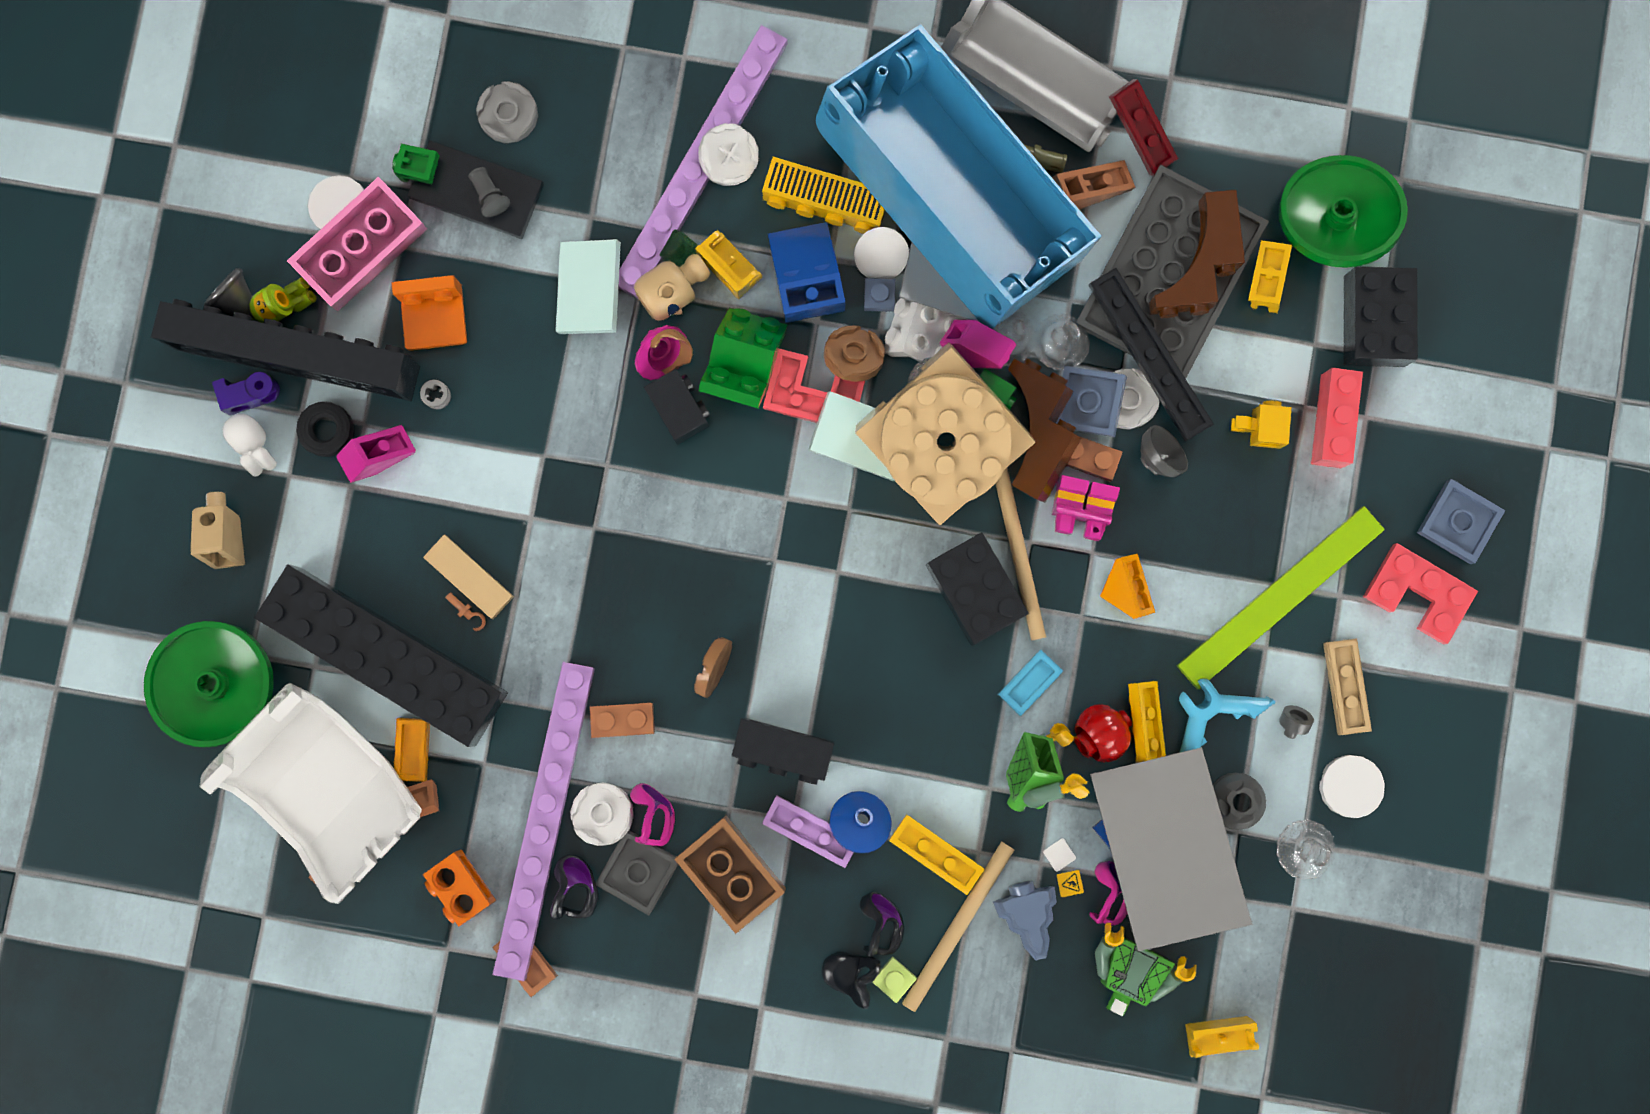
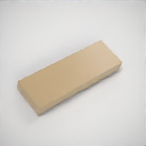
(468, 576)
(1347, 687)

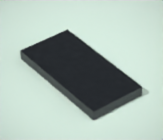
(456, 194)

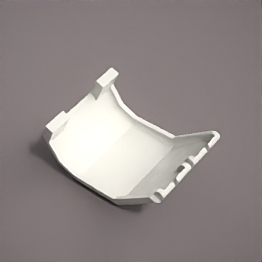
(317, 788)

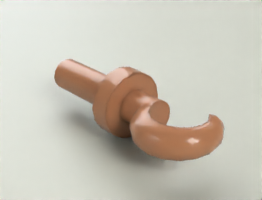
(464, 610)

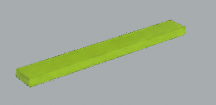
(1281, 597)

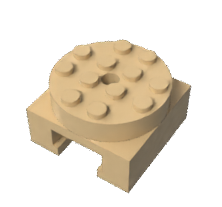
(941, 400)

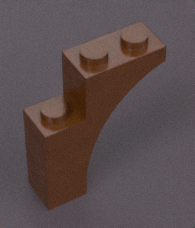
(1217, 251)
(1054, 442)

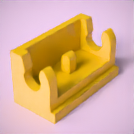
(728, 264)
(1269, 275)
(1221, 1036)

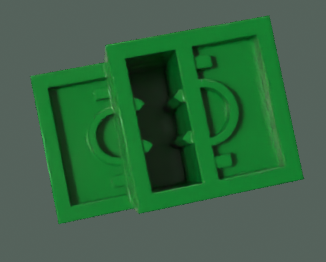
(743, 357)

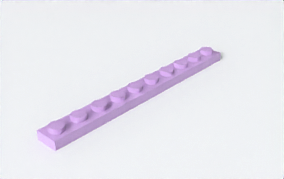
(689, 178)
(543, 822)

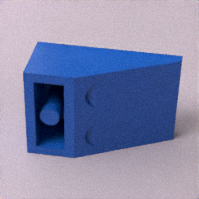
(806, 272)

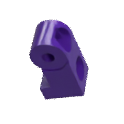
(247, 394)

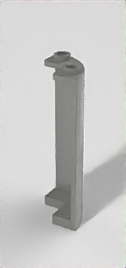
(1035, 70)

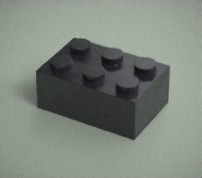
(1380, 317)
(976, 589)
(782, 750)

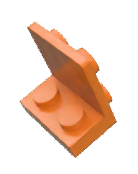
(431, 312)

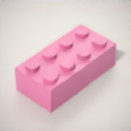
(357, 244)

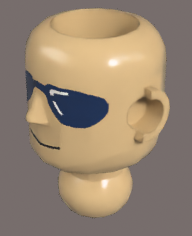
(669, 287)

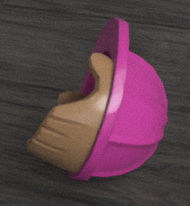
(662, 352)

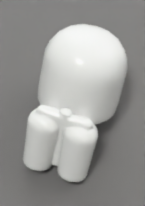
(247, 439)

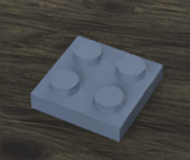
(1095, 400)
(1461, 521)

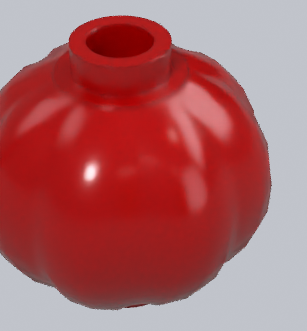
(1102, 733)

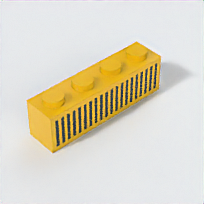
(821, 195)

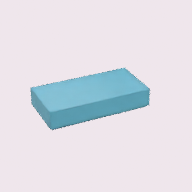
(1030, 682)

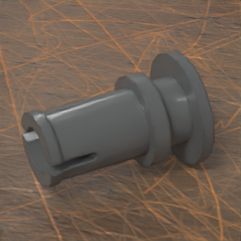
(490, 198)

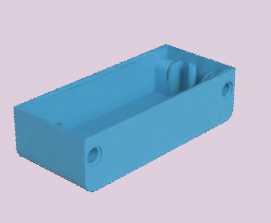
(954, 177)

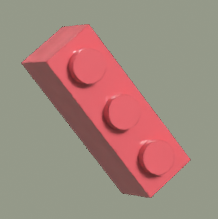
(1336, 418)

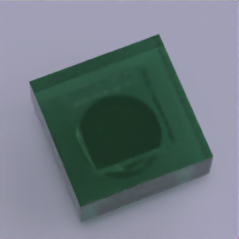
(678, 248)

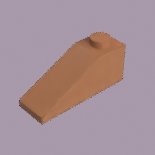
(1095, 183)

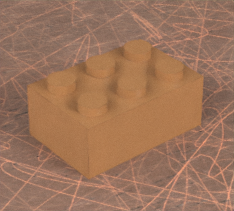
(730, 874)

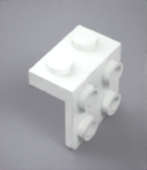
(916, 330)

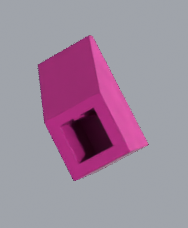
(979, 344)

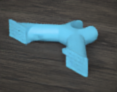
(1212, 705)

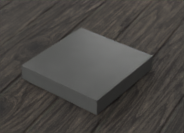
(637, 873)

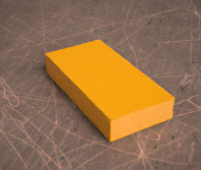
(411, 749)

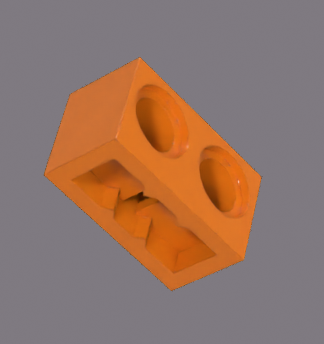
(466, 882)

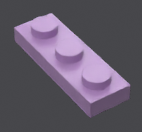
(806, 830)

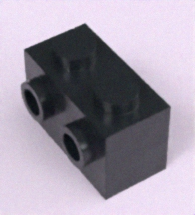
(677, 406)

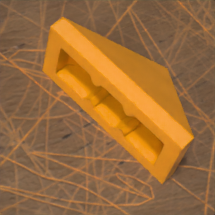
(1128, 588)

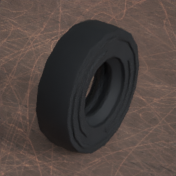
(311, 416)

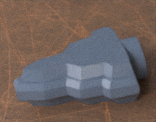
(1029, 914)

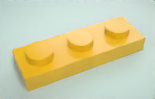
(1146, 720)
(936, 854)

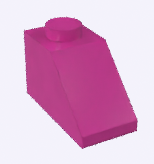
(375, 453)

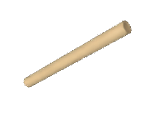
(1020, 556)
(958, 927)

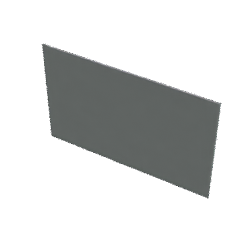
(1170, 849)

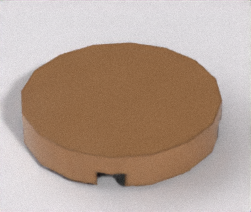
(854, 353)
(714, 667)

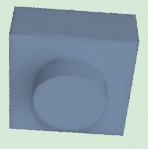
(879, 295)

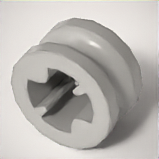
(433, 385)

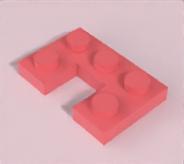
(790, 398)
(1447, 594)

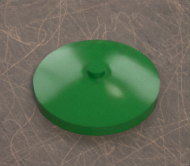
(1343, 211)
(207, 683)

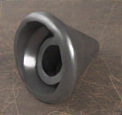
(231, 295)

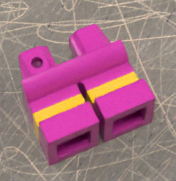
(1096, 509)

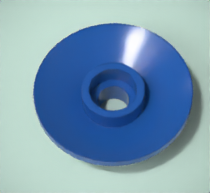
(852, 833)

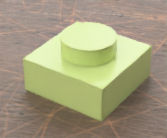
(894, 979)

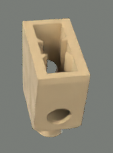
(217, 533)

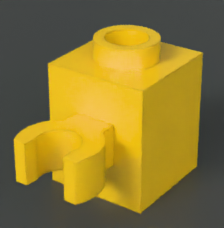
(1267, 425)

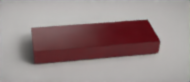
(1143, 126)

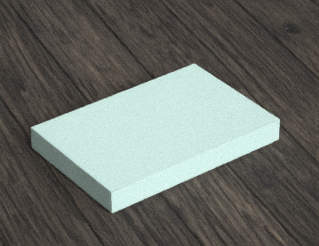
(588, 287)
(837, 438)

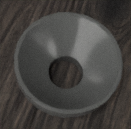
(1162, 453)
(1225, 790)

